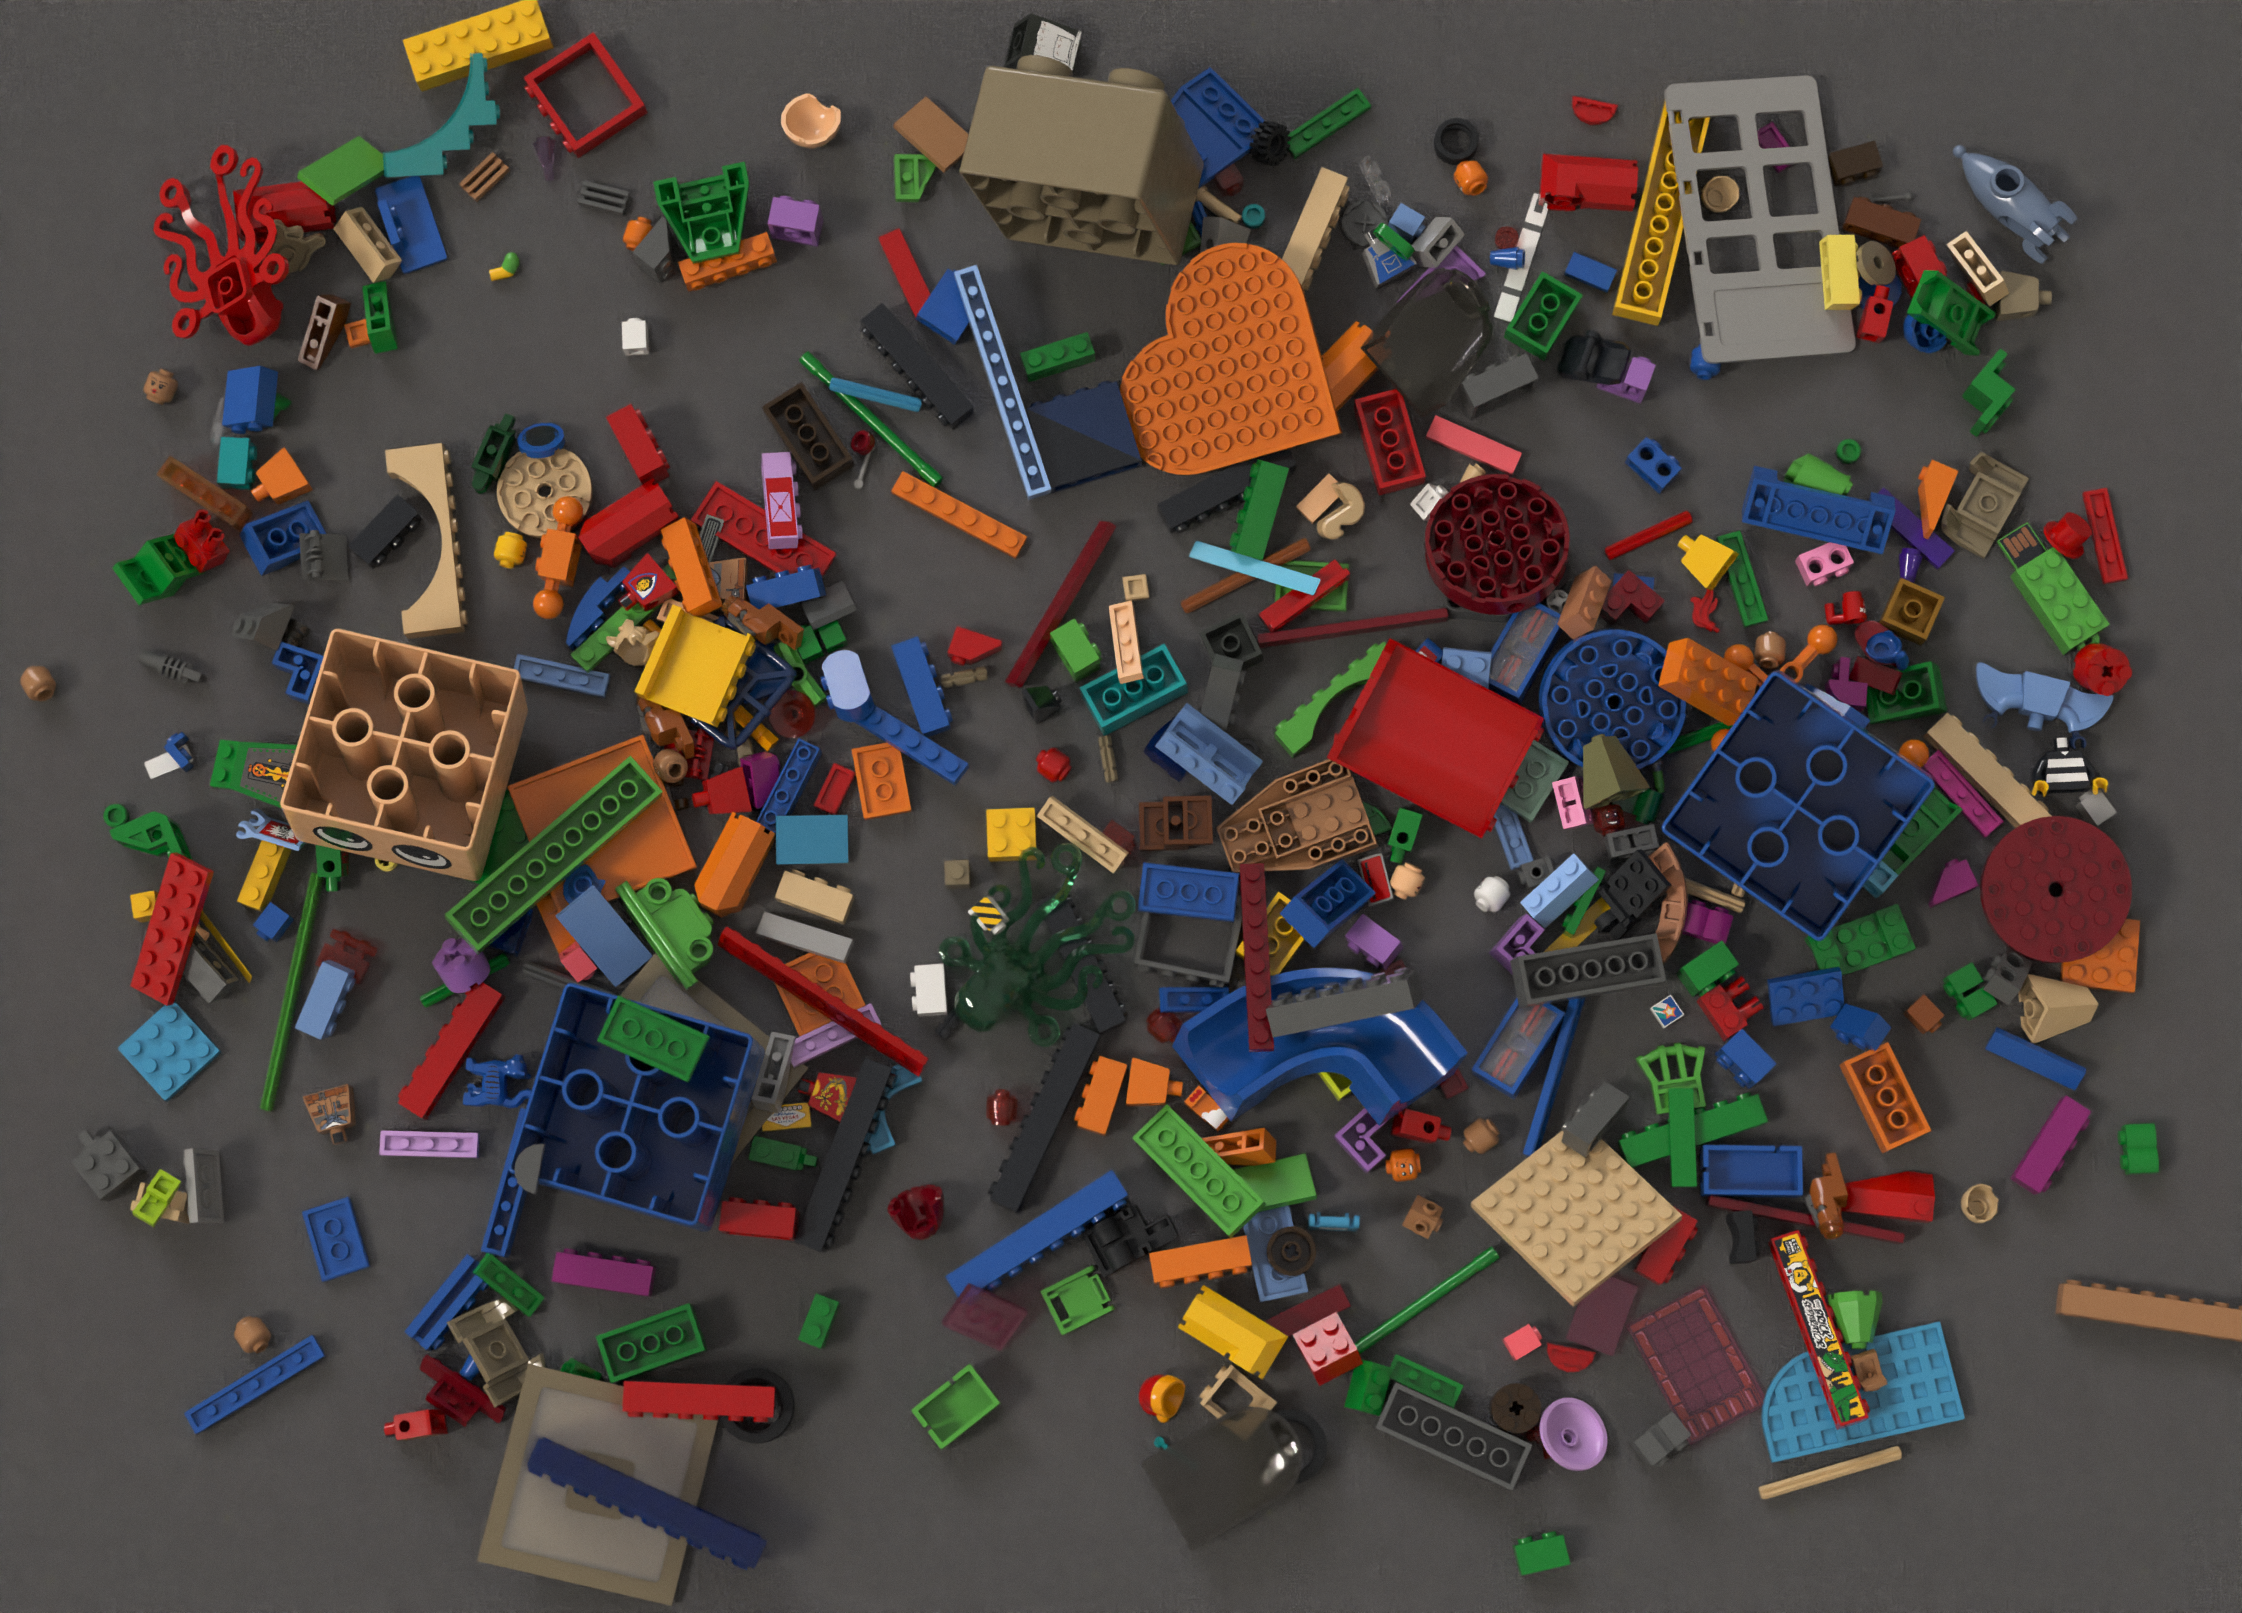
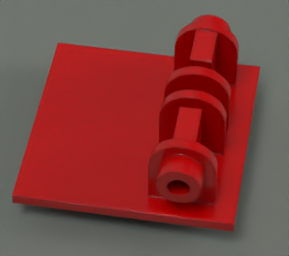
(699, 764)

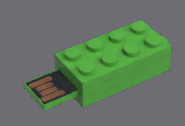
(2052, 590)

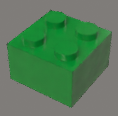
(1706, 969)

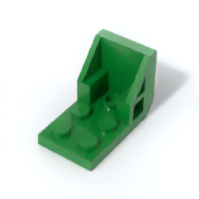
(153, 835)

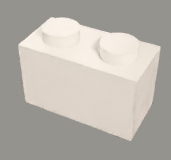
(930, 990)

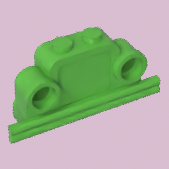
(671, 926)

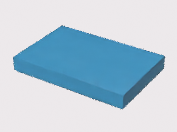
(812, 839)

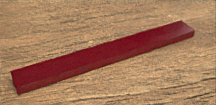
(1060, 604)
(1352, 628)
(1802, 1219)

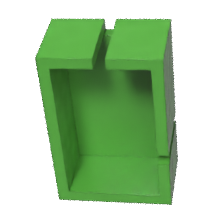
(956, 1407)

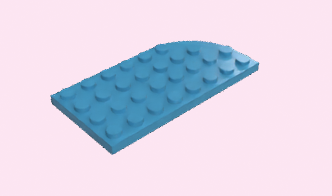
(1916, 1396)

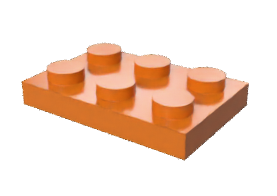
(881, 781)

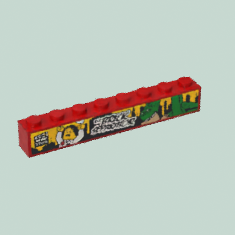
(1818, 1329)

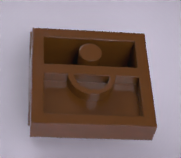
(1175, 823)

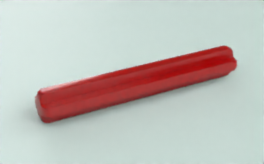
(1648, 535)

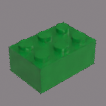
(1543, 316)

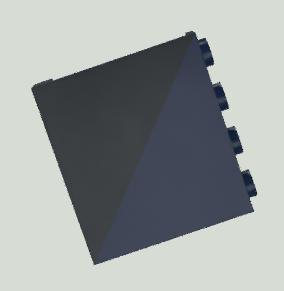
(1084, 436)

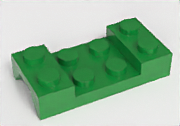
(1949, 310)
(1921, 830)
(1863, 942)

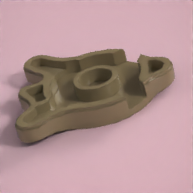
(294, 246)

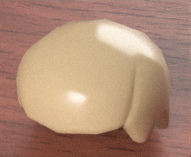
(1720, 194)
(1979, 1203)

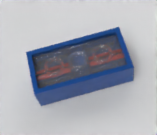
(1523, 651)
(1517, 1046)

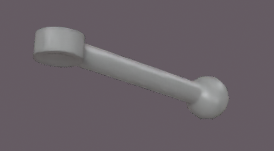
(859, 483)

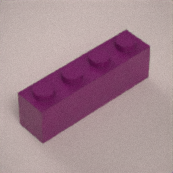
(2050, 1145)
(604, 1274)

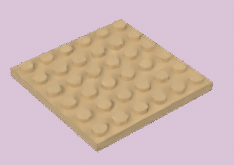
(1576, 1215)

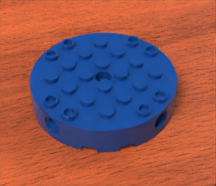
(1591, 671)

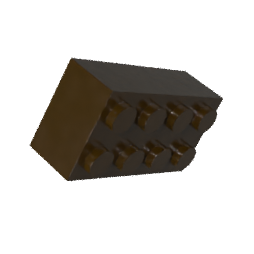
(808, 436)

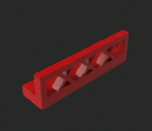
(1297, 602)

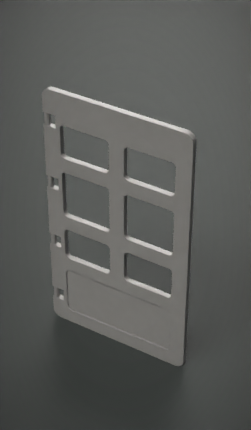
(1771, 309)

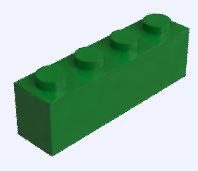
(1259, 509)

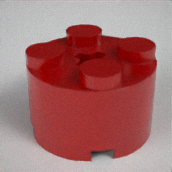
(2101, 669)

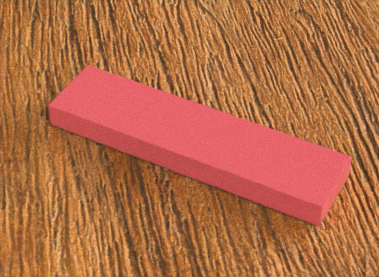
(1473, 445)

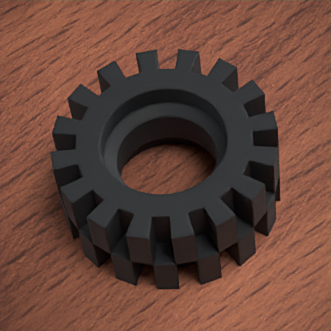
(1270, 143)

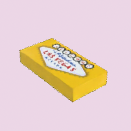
(790, 1117)

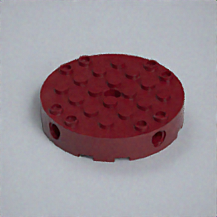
(1490, 575)
(2092, 896)

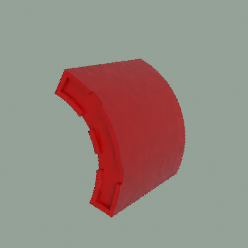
(1436, 738)

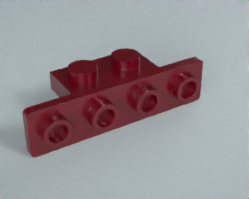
(457, 1396)

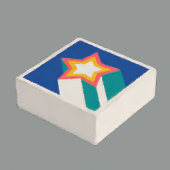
(1667, 1011)

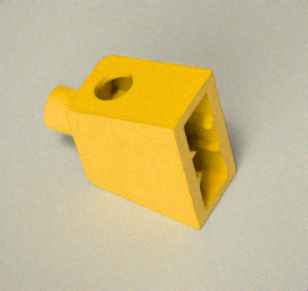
(1706, 559)

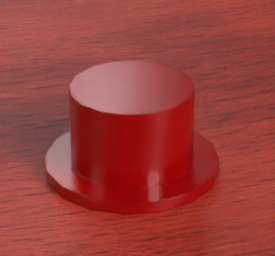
(2068, 535)

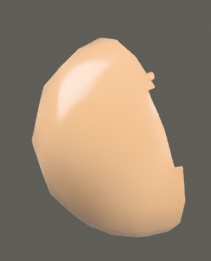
(809, 122)

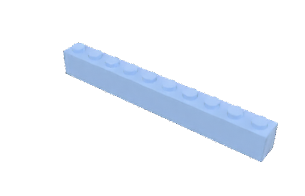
(1002, 382)

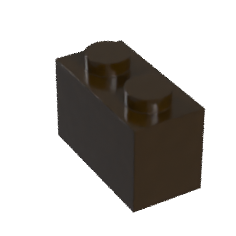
(1855, 164)

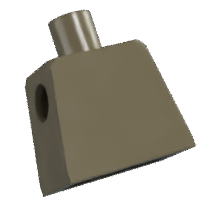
(2023, 297)

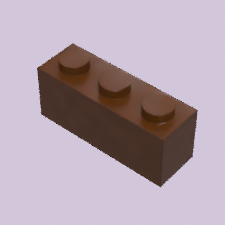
(1880, 222)

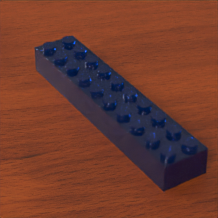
(645, 1501)

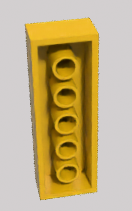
(499, 35)

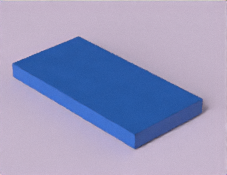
(1188, 892)

